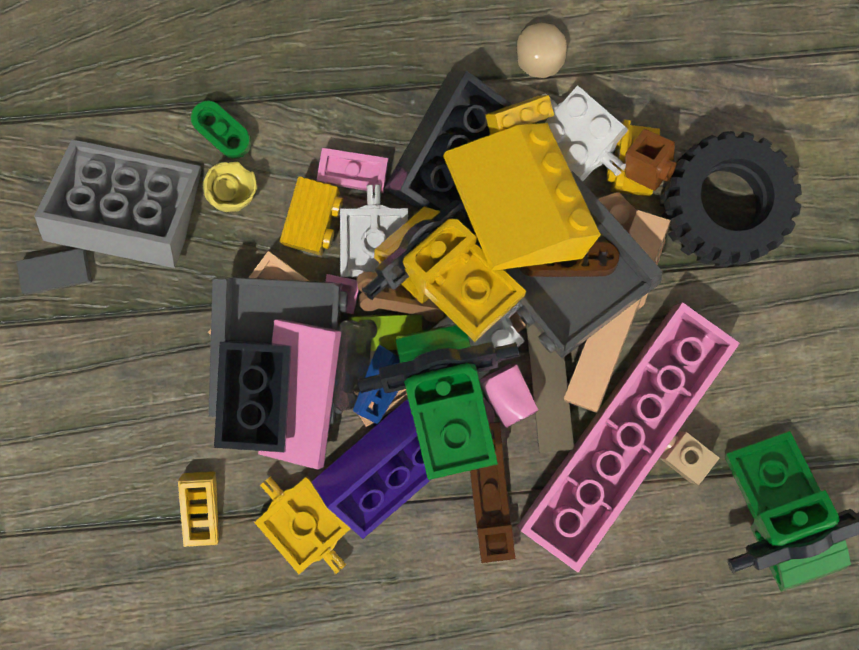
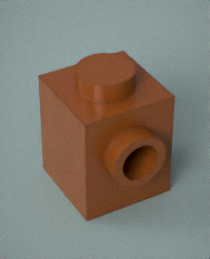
(650, 160)

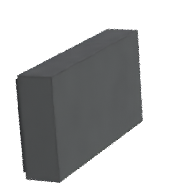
(54, 271)

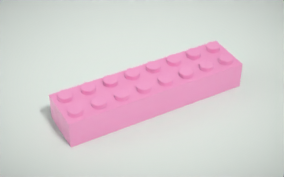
(627, 435)

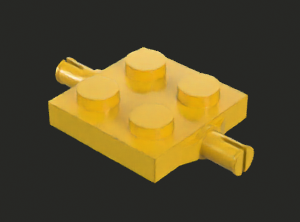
(301, 525)

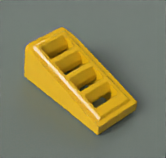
(197, 480)

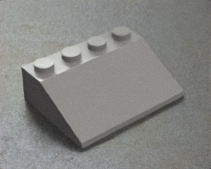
(119, 203)

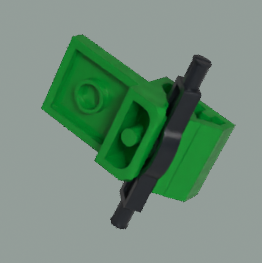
(445, 396)
(794, 520)

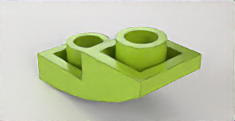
(390, 327)

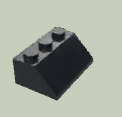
(252, 396)

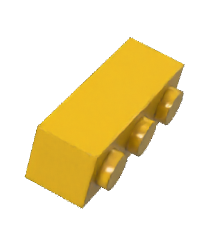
(521, 113)

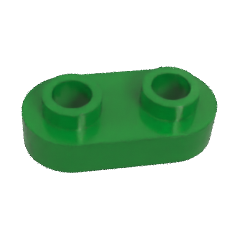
(222, 130)

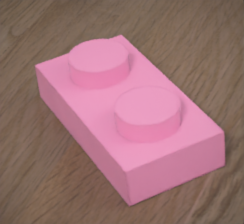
(352, 169)

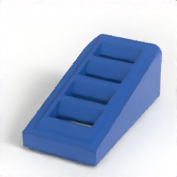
(381, 358)

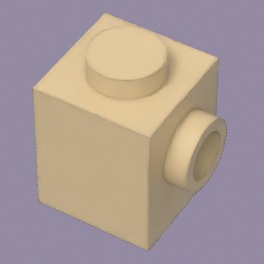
(689, 457)

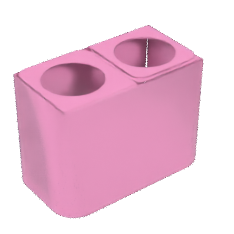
(508, 395)

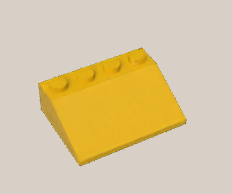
(522, 198)

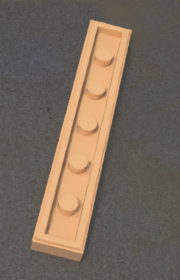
(604, 347)

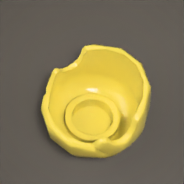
(229, 186)

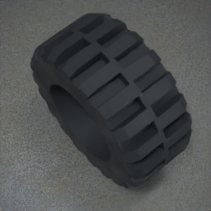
(766, 176)

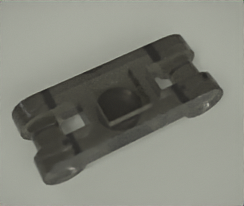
(352, 360)

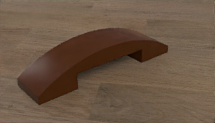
(492, 506)

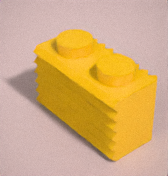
(311, 216)

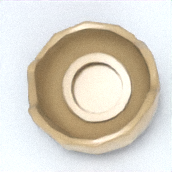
(541, 50)

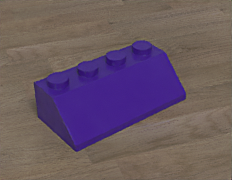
(375, 474)

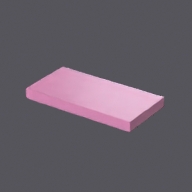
(310, 390)

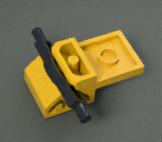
(440, 262)

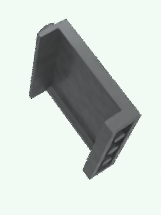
(577, 307)
(247, 311)

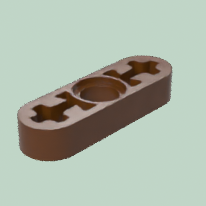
(593, 268)

